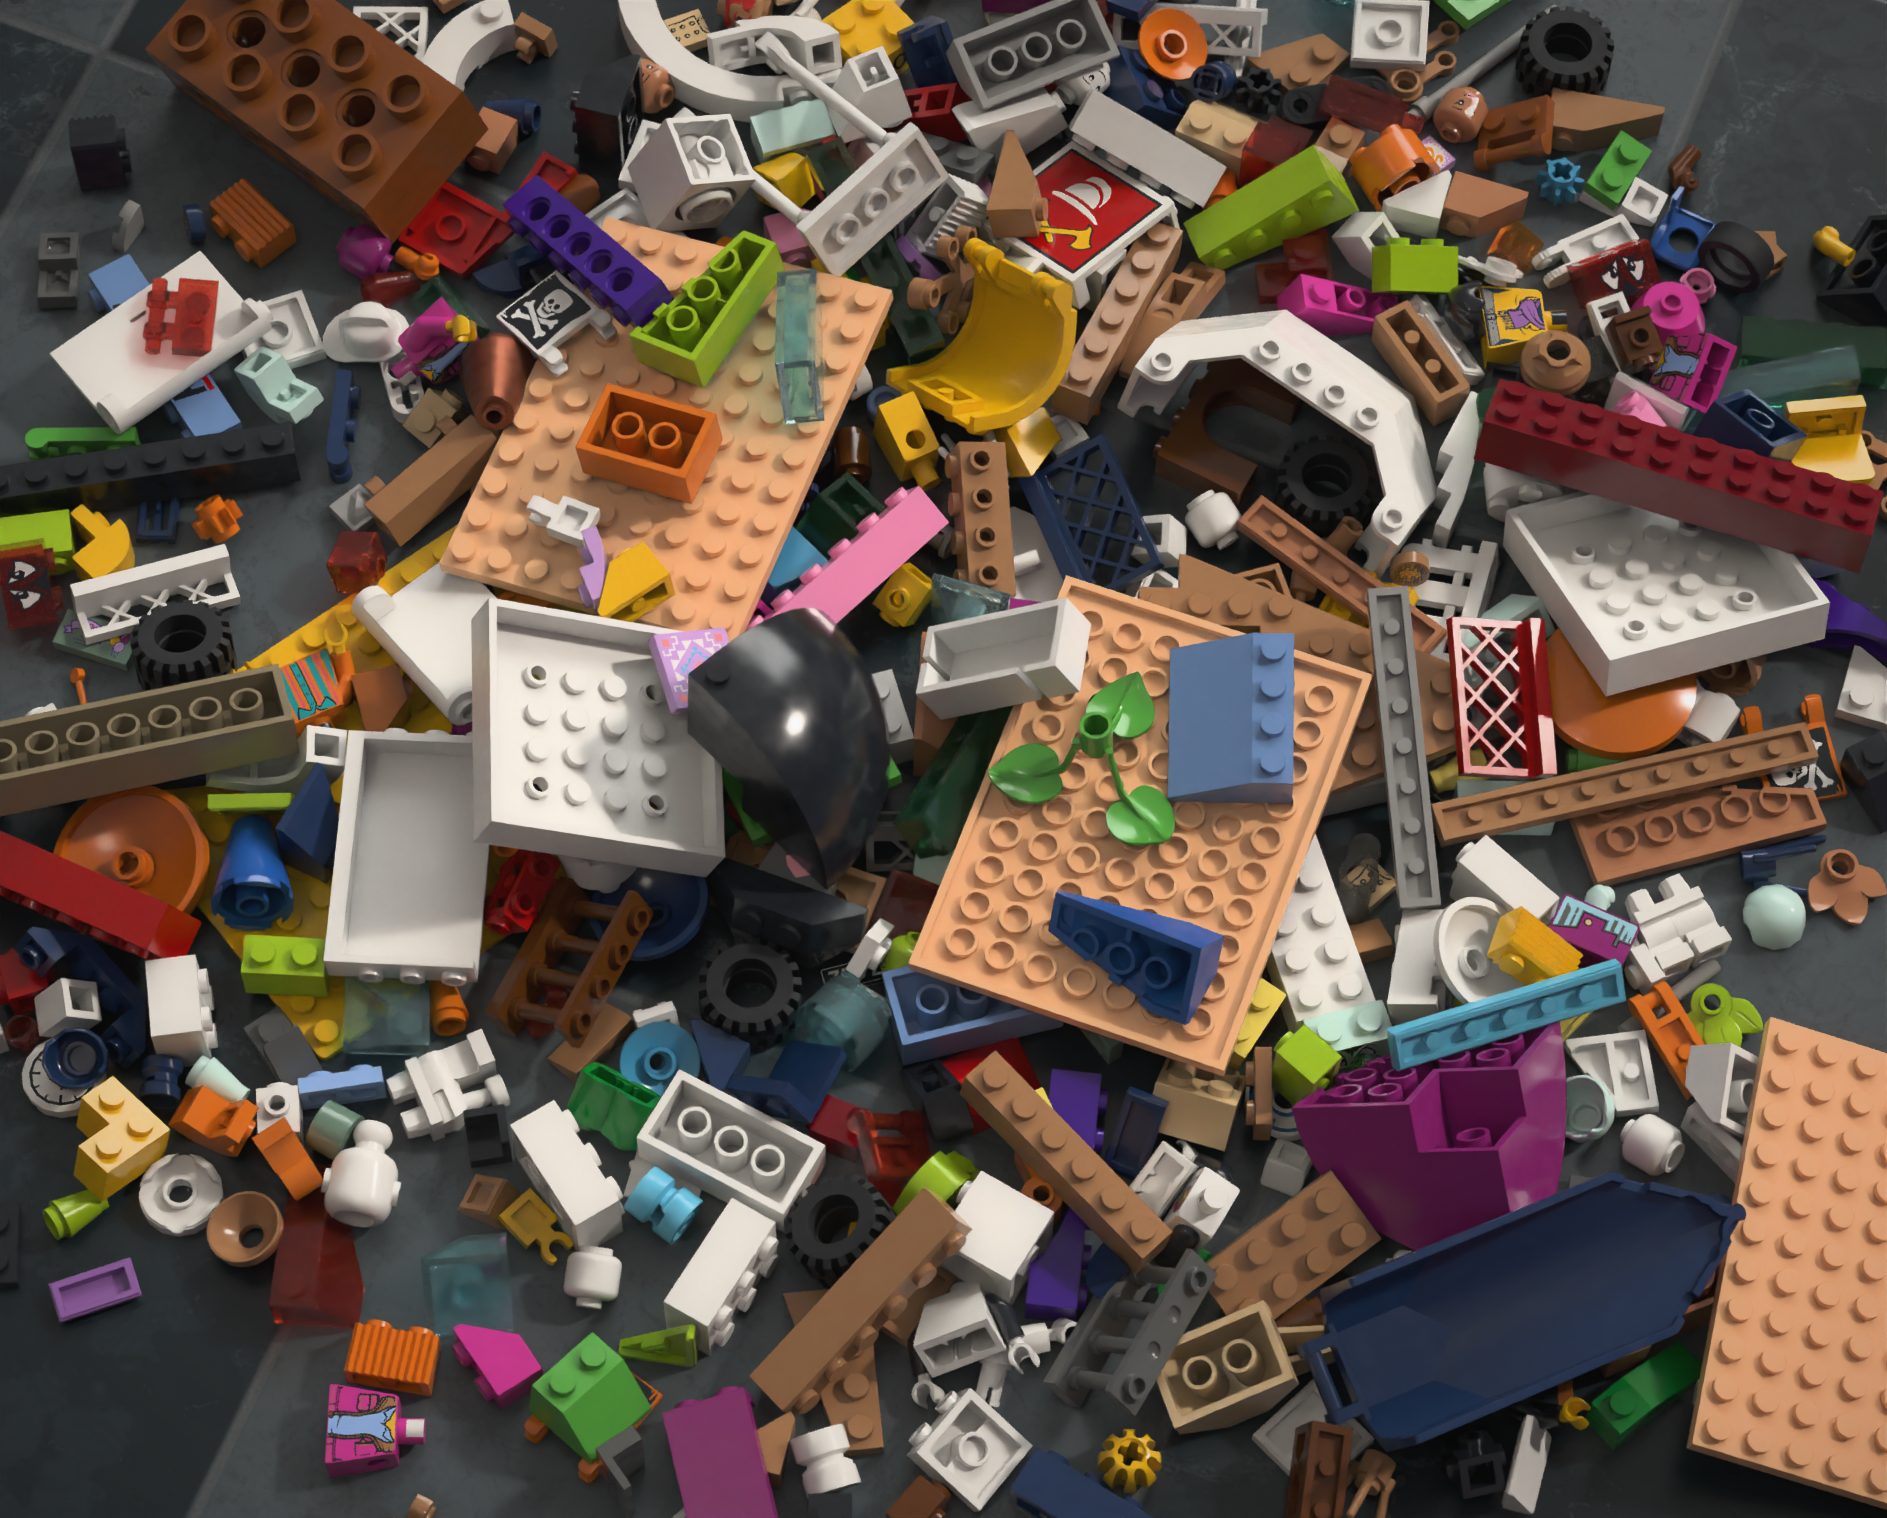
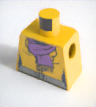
(1511, 320)

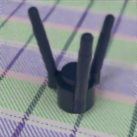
(1760, 864)

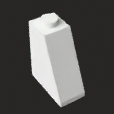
(1032, 117)

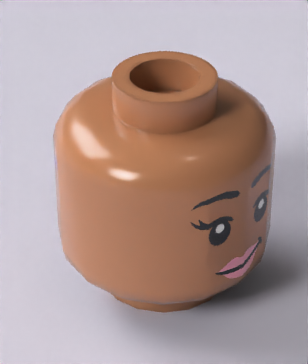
(657, 86)
(1460, 114)

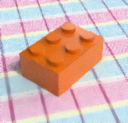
(649, 443)

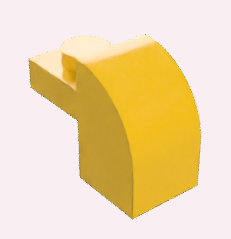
(107, 546)

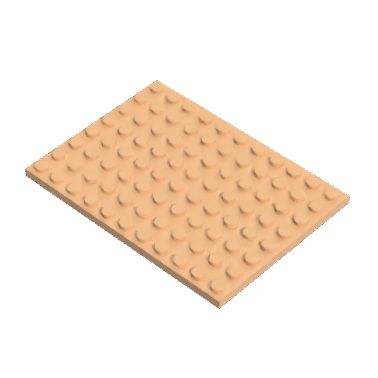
(738, 523)
(1220, 869)
(1802, 1291)

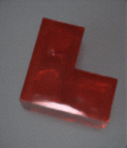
(1271, 146)

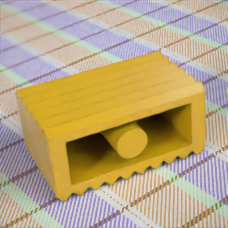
(1530, 949)

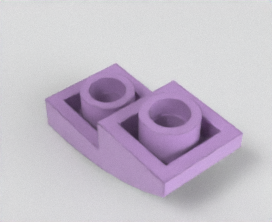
(595, 568)

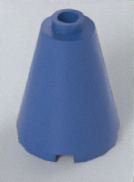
(252, 878)

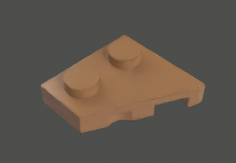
(1302, 62)

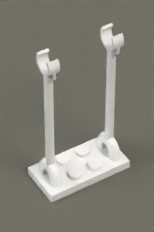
(873, 196)

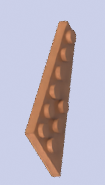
(1691, 829)

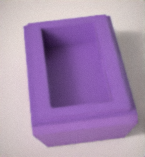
(95, 1290)

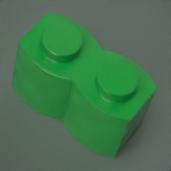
(611, 1105)

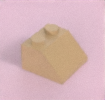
(1217, 131)

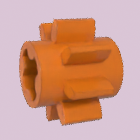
(217, 519)

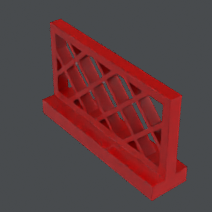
(1532, 695)

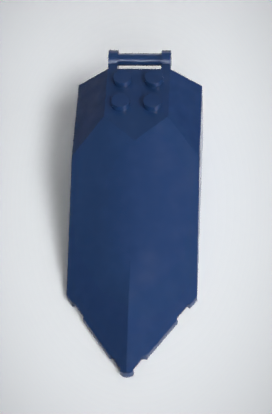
(1515, 1305)

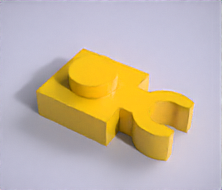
(531, 1222)

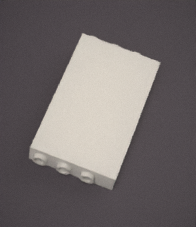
(406, 861)

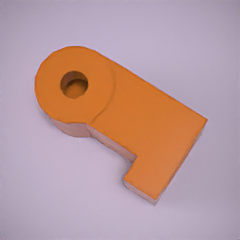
(289, 1159)

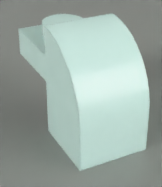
(276, 388)

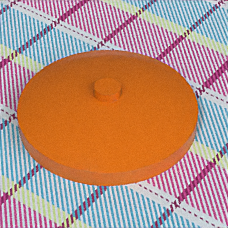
(1618, 724)
(142, 842)

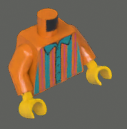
(319, 685)

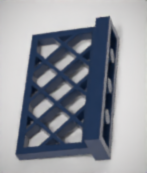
(1058, 530)

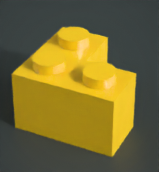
(121, 1140)

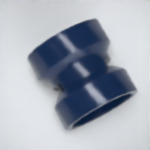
(1221, 79)
(161, 1081)

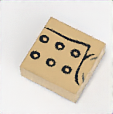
(689, 30)
(1383, 889)

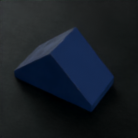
(719, 1054)

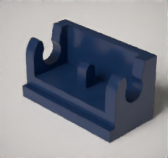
(925, 51)

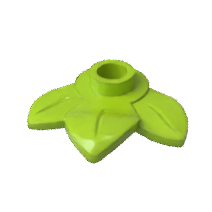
(1727, 1022)

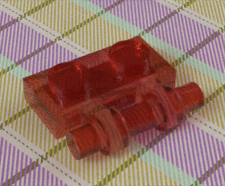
(194, 317)

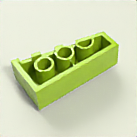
(711, 313)

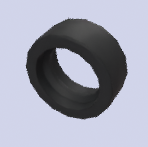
(1744, 244)

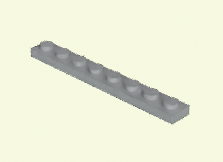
(1403, 748)

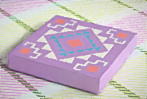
(680, 654)

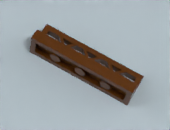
(1318, 1471)

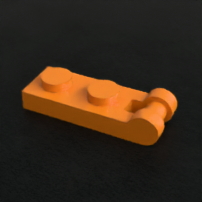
(1670, 1034)

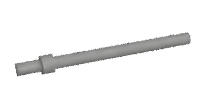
(1426, 106)

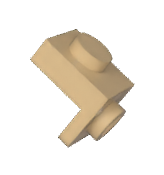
(432, 409)

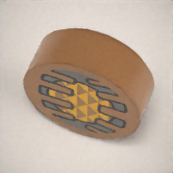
(1409, 568)

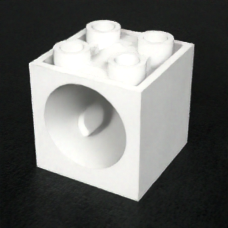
(1004, 1236)

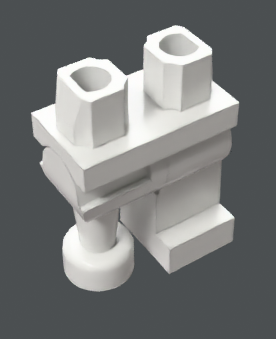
(437, 1086)

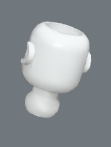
(363, 1178)

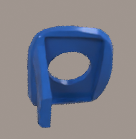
(1676, 220)

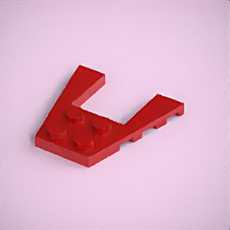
(465, 229)

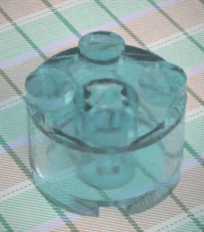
(846, 1017)

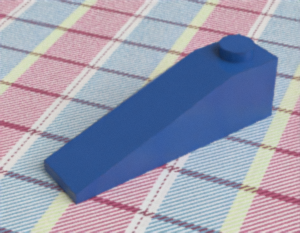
(1150, 954)

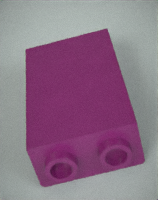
(719, 1457)

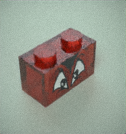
(1622, 268)
(28, 584)

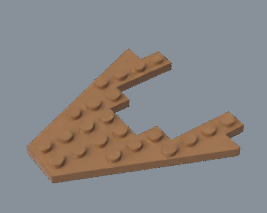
(1252, 608)

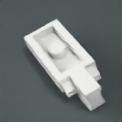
(1452, 346)

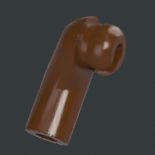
(1680, 169)

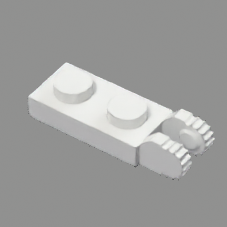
(1582, 245)

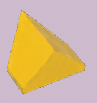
(1028, 442)

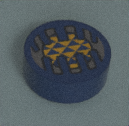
(194, 223)

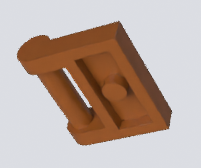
(1512, 125)

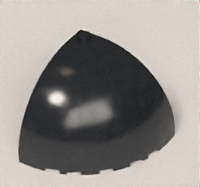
(801, 732)

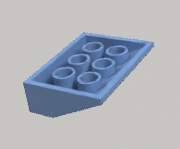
(1232, 720)

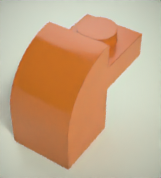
(214, 1121)

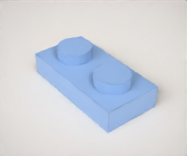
(345, 1087)

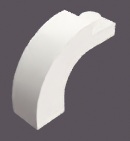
(807, 40)
(288, 773)

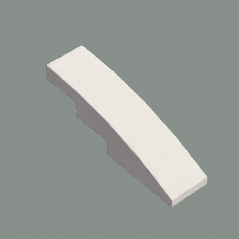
(1456, 464)

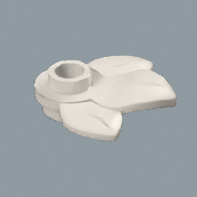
(1497, 270)

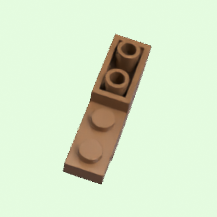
(1177, 300)

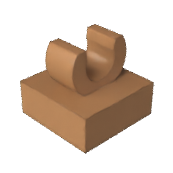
(533, 38)

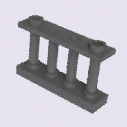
(1105, 1320)

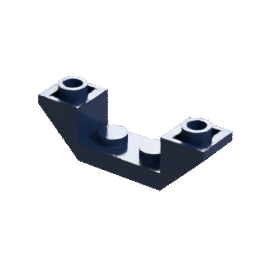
(46, 948)

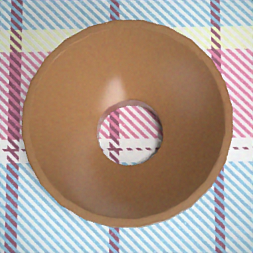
(1554, 375)
(235, 1218)

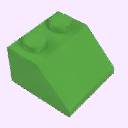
(588, 1397)

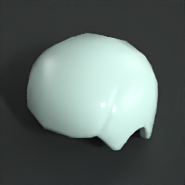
(1774, 916)
(1588, 1109)

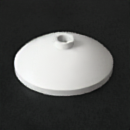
(1461, 950)

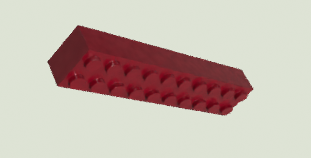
(1679, 475)

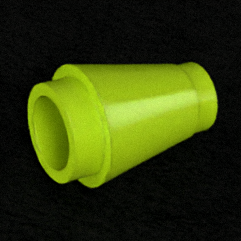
(72, 1213)

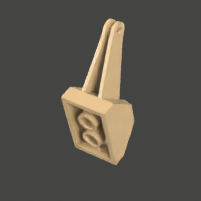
(1233, 1369)

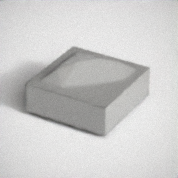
(351, 510)

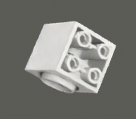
(691, 172)

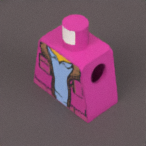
(1693, 368)
(367, 1431)

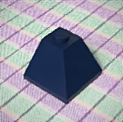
(310, 828)

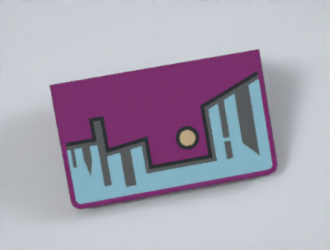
(1593, 931)

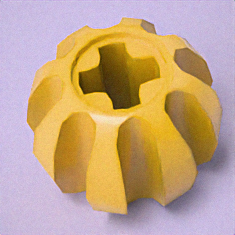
(1118, 1451)

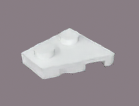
(1864, 692)
(1623, 1067)

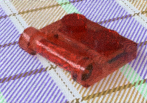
(885, 1156)

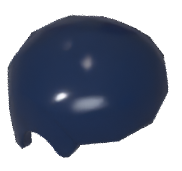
(75, 1059)

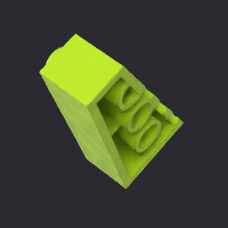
(1275, 207)

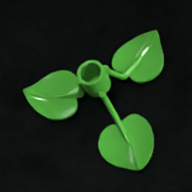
(1121, 709)

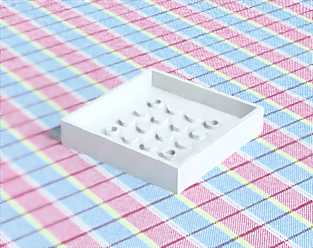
(1656, 593)
(587, 744)

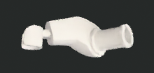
(996, 1366)

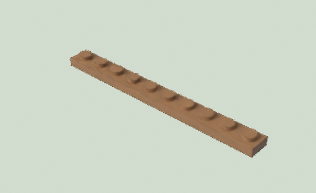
(1623, 784)

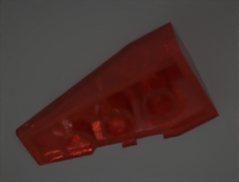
(315, 1267)

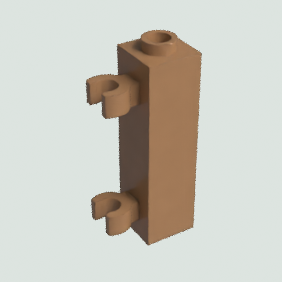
(432, 479)

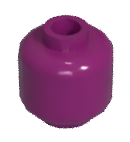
(364, 251)

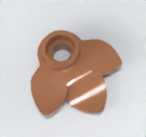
(1847, 892)

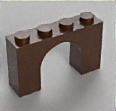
(1190, 455)

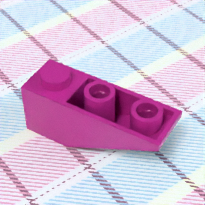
(1334, 306)

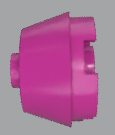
(1673, 309)

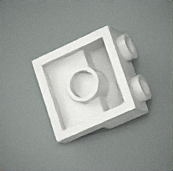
(968, 1447)

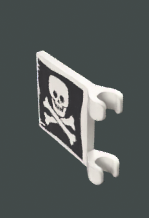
(551, 316)

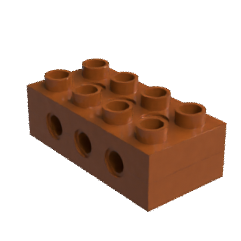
(324, 100)

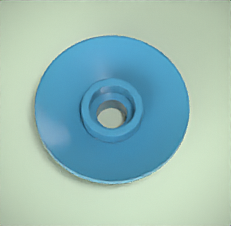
(671, 1043)

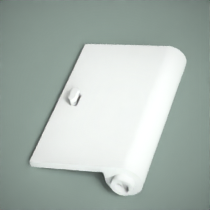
(127, 383)
(429, 634)

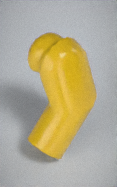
(1828, 243)

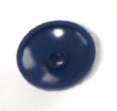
(674, 897)

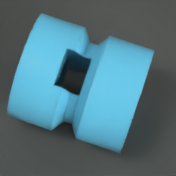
(664, 1205)

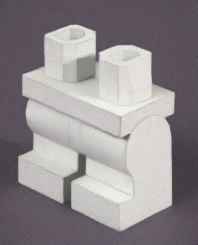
(1679, 928)

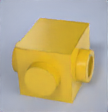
(904, 596)

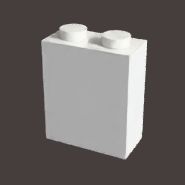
(1493, 874)

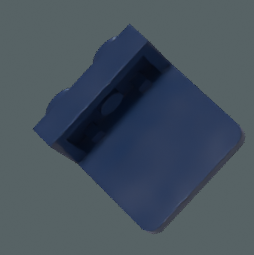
(795, 1084)

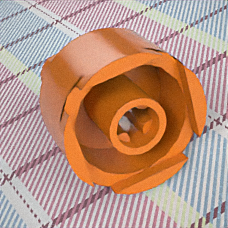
(1391, 164)

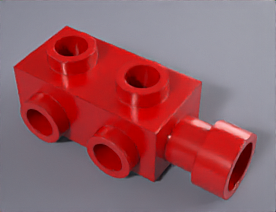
(521, 893)

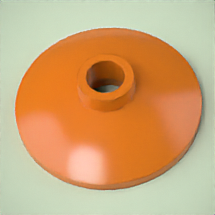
(1183, 38)

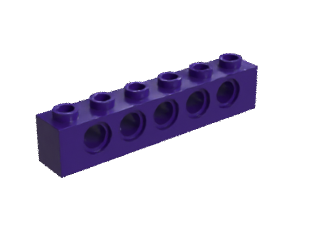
(587, 253)

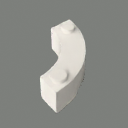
(472, 41)

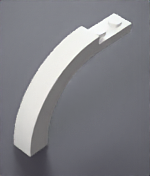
(701, 83)

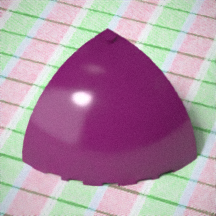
(1444, 1138)

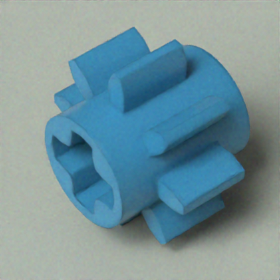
(1559, 181)

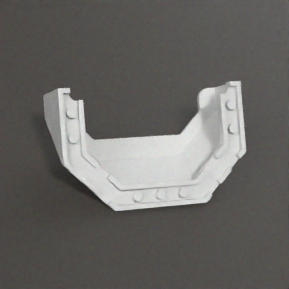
(1326, 380)

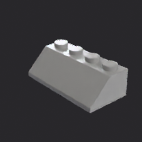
(1031, 50)

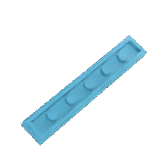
(1506, 1014)

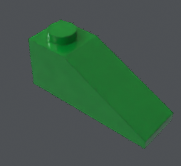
(1643, 1394)

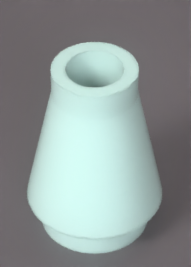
(217, 1079)

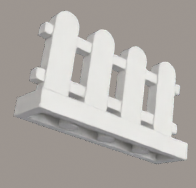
(1455, 597)

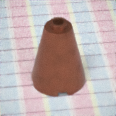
(495, 378)

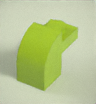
(941, 1175)

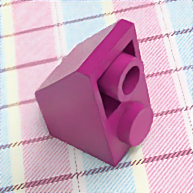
(500, 1360)

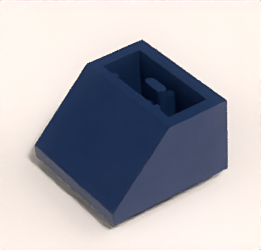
(1144, 91)

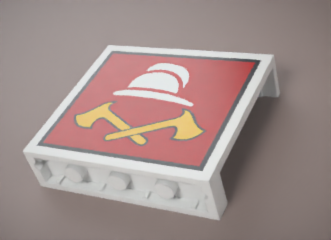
(1090, 217)

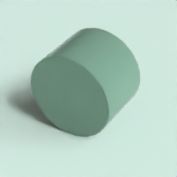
(332, 1129)

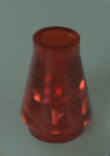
(388, 286)

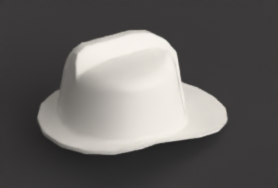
(364, 334)

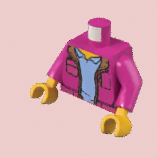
(434, 344)

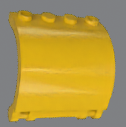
(1005, 353)

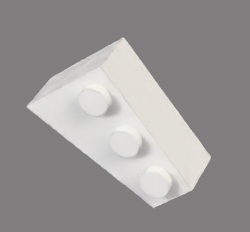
(1415, 980)

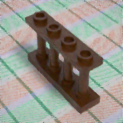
(543, 949)

